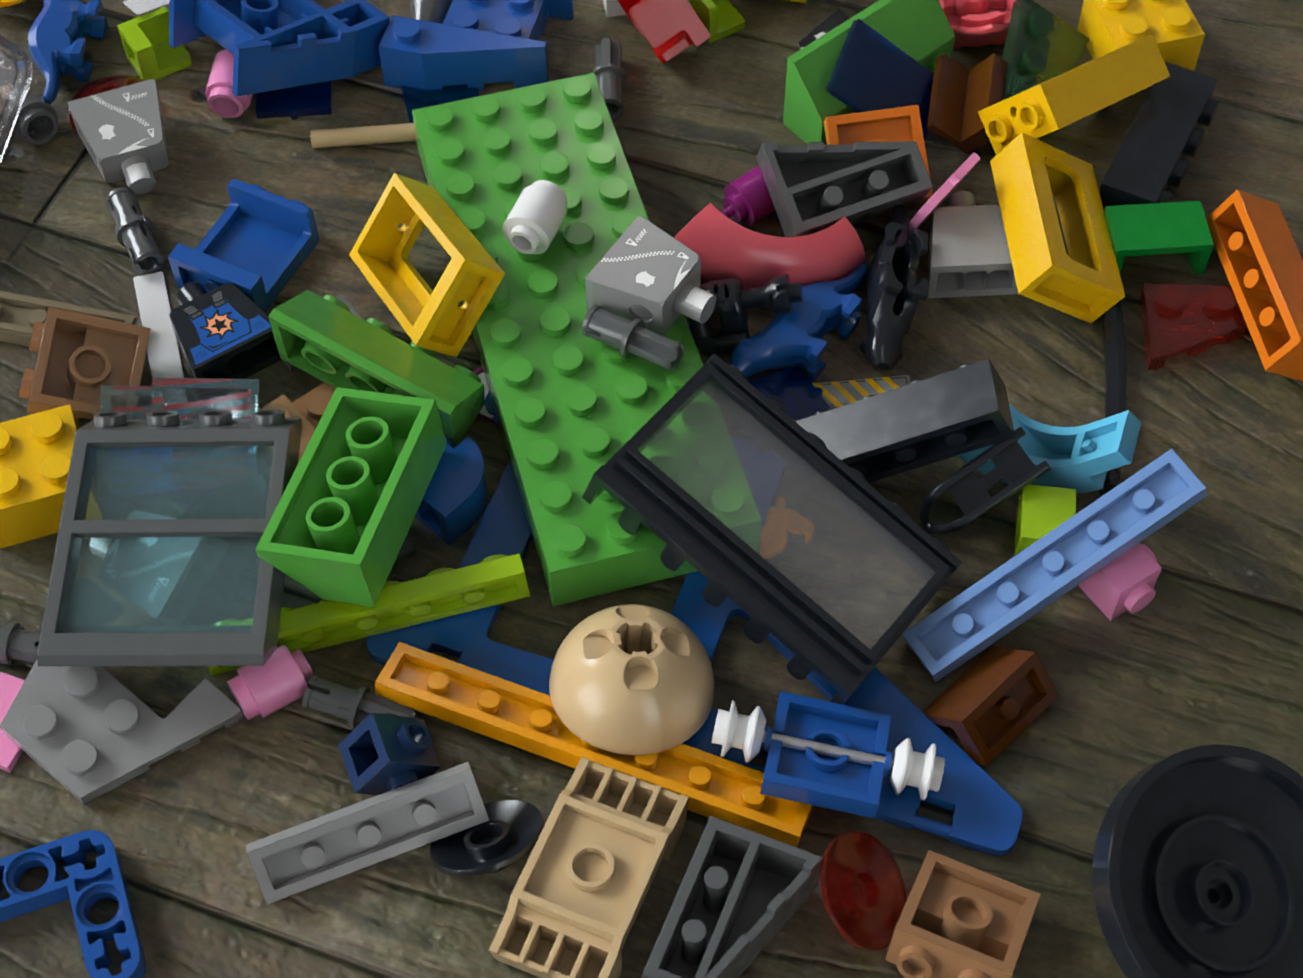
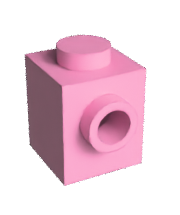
(1124, 582)

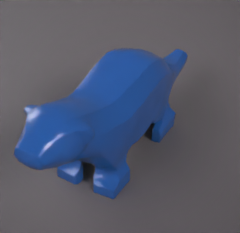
(59, 43)
(798, 335)

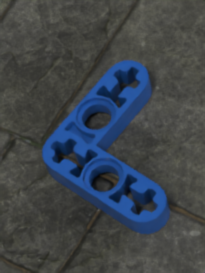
(83, 890)

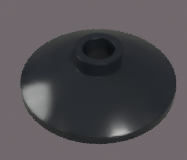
(492, 844)

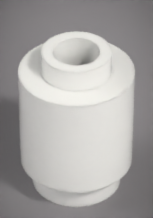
(536, 217)

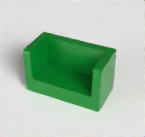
(1160, 230)

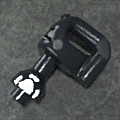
(732, 306)

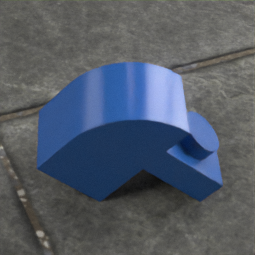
(455, 492)

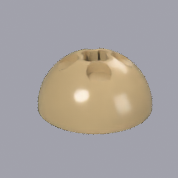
(632, 680)

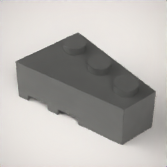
(824, 183)
(731, 903)

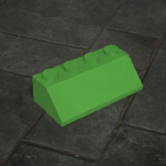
(911, 25)
(365, 356)
(355, 494)

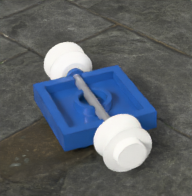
(828, 753)

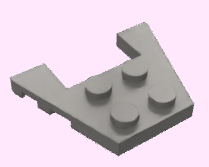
(98, 732)

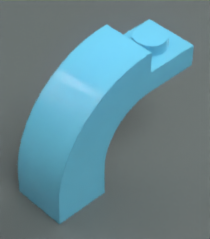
(1075, 454)

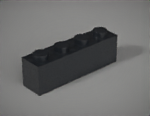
(1160, 140)
(918, 422)

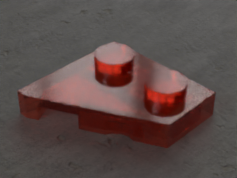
(1187, 319)

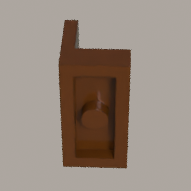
(959, 96)
(994, 701)

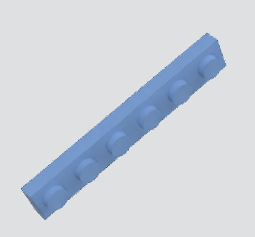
(1054, 564)

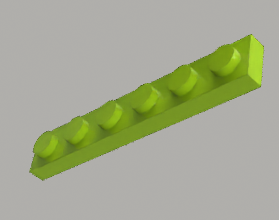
(402, 605)

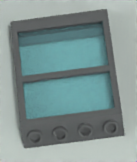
(164, 541)

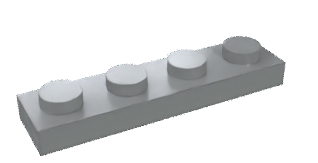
(366, 833)

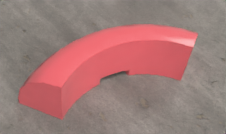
(756, 258)

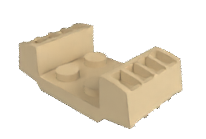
(589, 875)

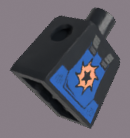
(222, 332)

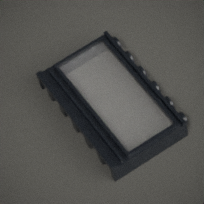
(776, 526)

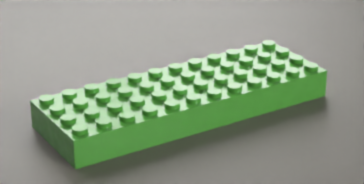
(555, 392)

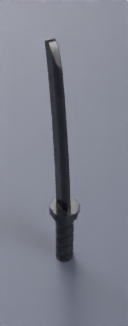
(1114, 376)

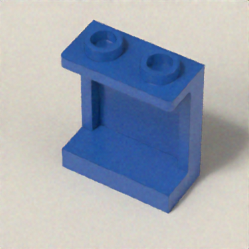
(251, 245)

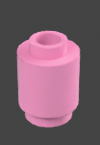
(220, 88)
(271, 686)

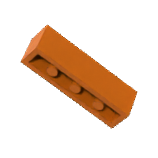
(1264, 277)

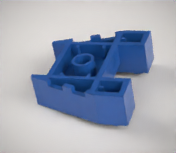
(284, 40)
(473, 45)

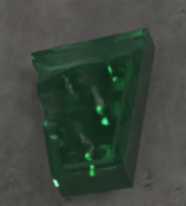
(1038, 47)

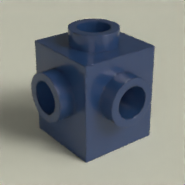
(388, 753)

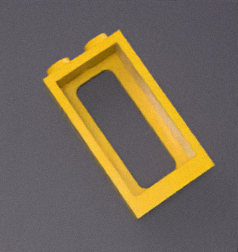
(1075, 93)
(1025, 181)
(383, 258)

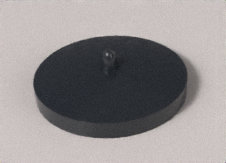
(1204, 867)

